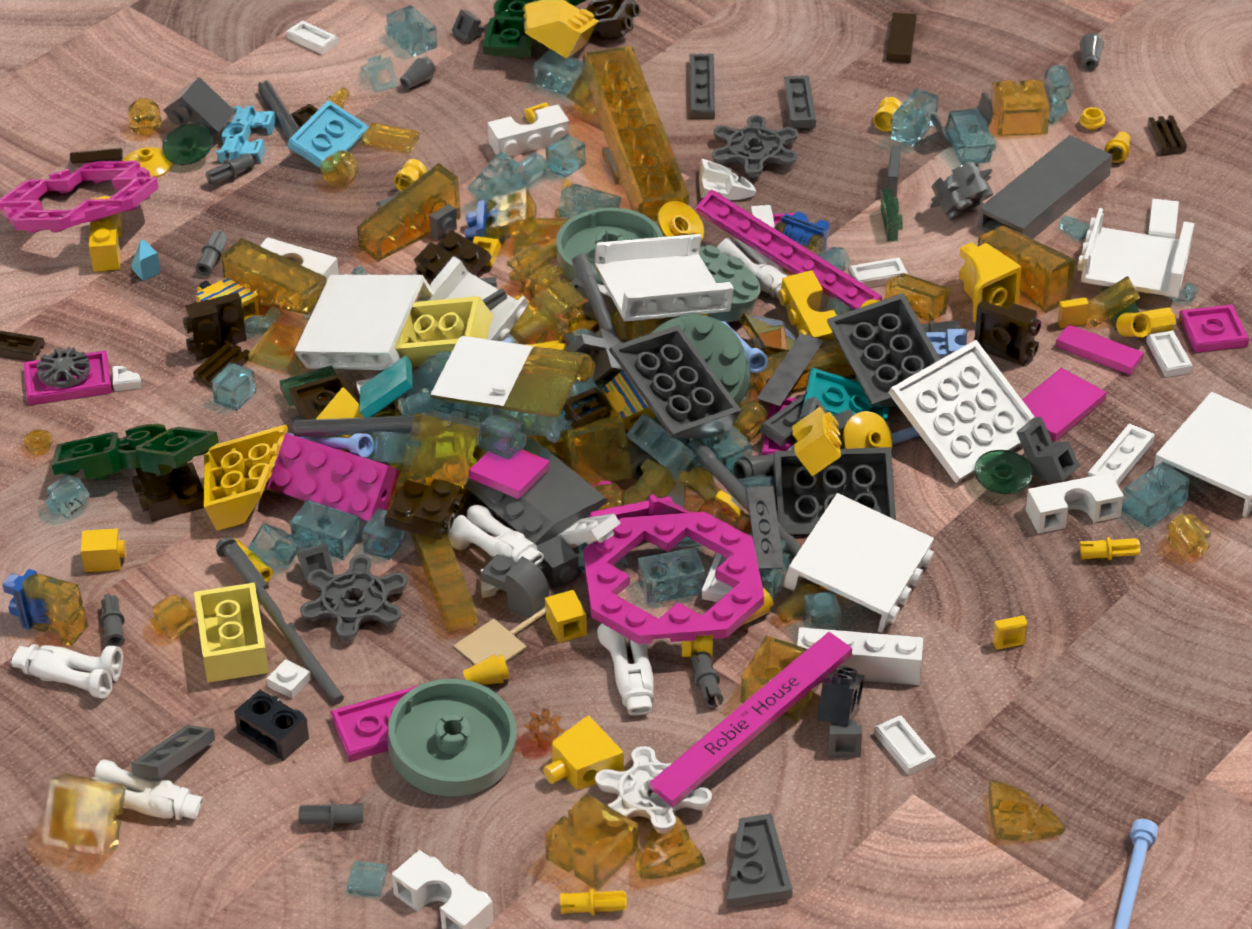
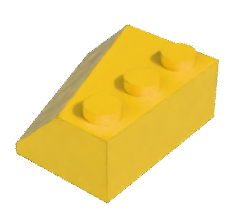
(559, 25)
(238, 474)

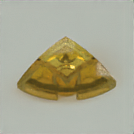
(1020, 817)
(668, 854)

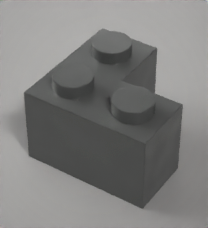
(199, 105)

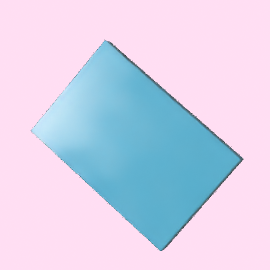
(326, 133)

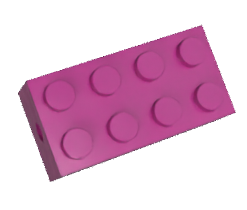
(332, 477)

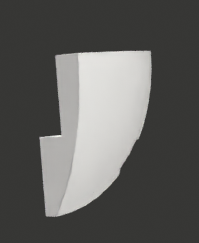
(723, 181)

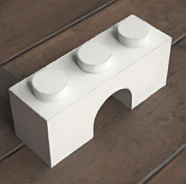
(518, 139)
(316, 261)
(1095, 495)
(426, 880)

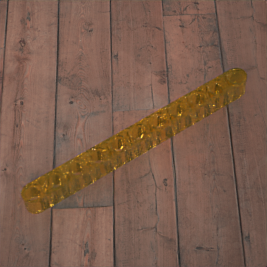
(440, 564)

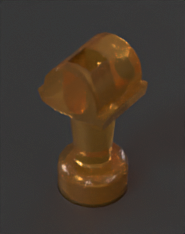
(714, 508)

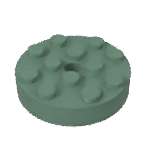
(595, 226)
(732, 270)
(719, 349)
(451, 737)

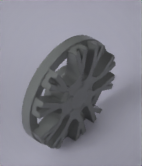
(61, 366)

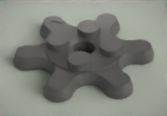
(765, 144)
(356, 582)

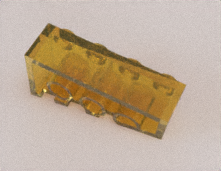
(407, 215)
(1044, 271)
(273, 277)

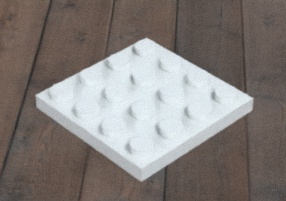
(962, 409)

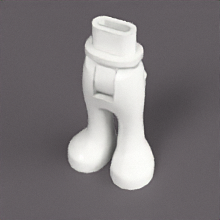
(766, 271)
(505, 543)
(57, 665)
(633, 680)
(152, 797)

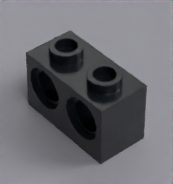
(841, 696)
(272, 724)

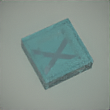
(367, 879)

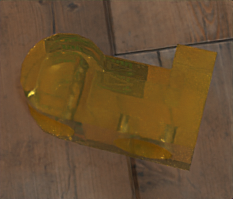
(655, 481)

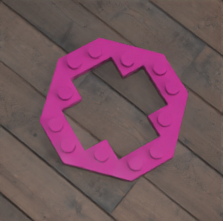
(26, 211)
(679, 622)

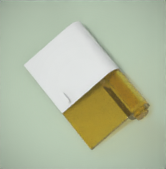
(511, 376)

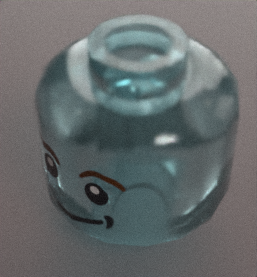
(67, 496)

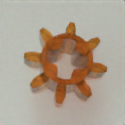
(541, 720)

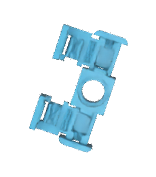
(238, 144)

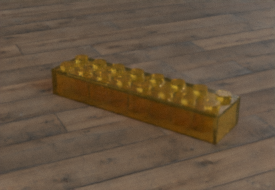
(633, 130)

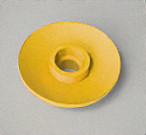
(152, 159)
(679, 219)
(861, 427)

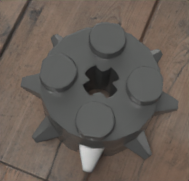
(962, 190)

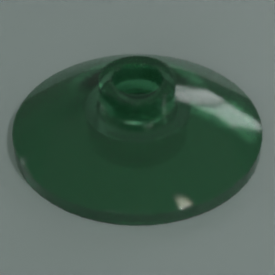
(187, 144)
(1003, 471)

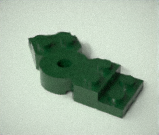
(507, 30)
(143, 446)

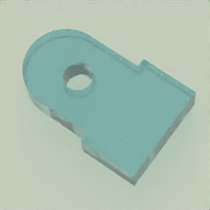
(1074, 227)

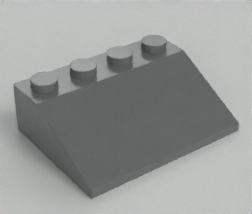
(883, 346)
(677, 384)
(858, 475)
(547, 507)

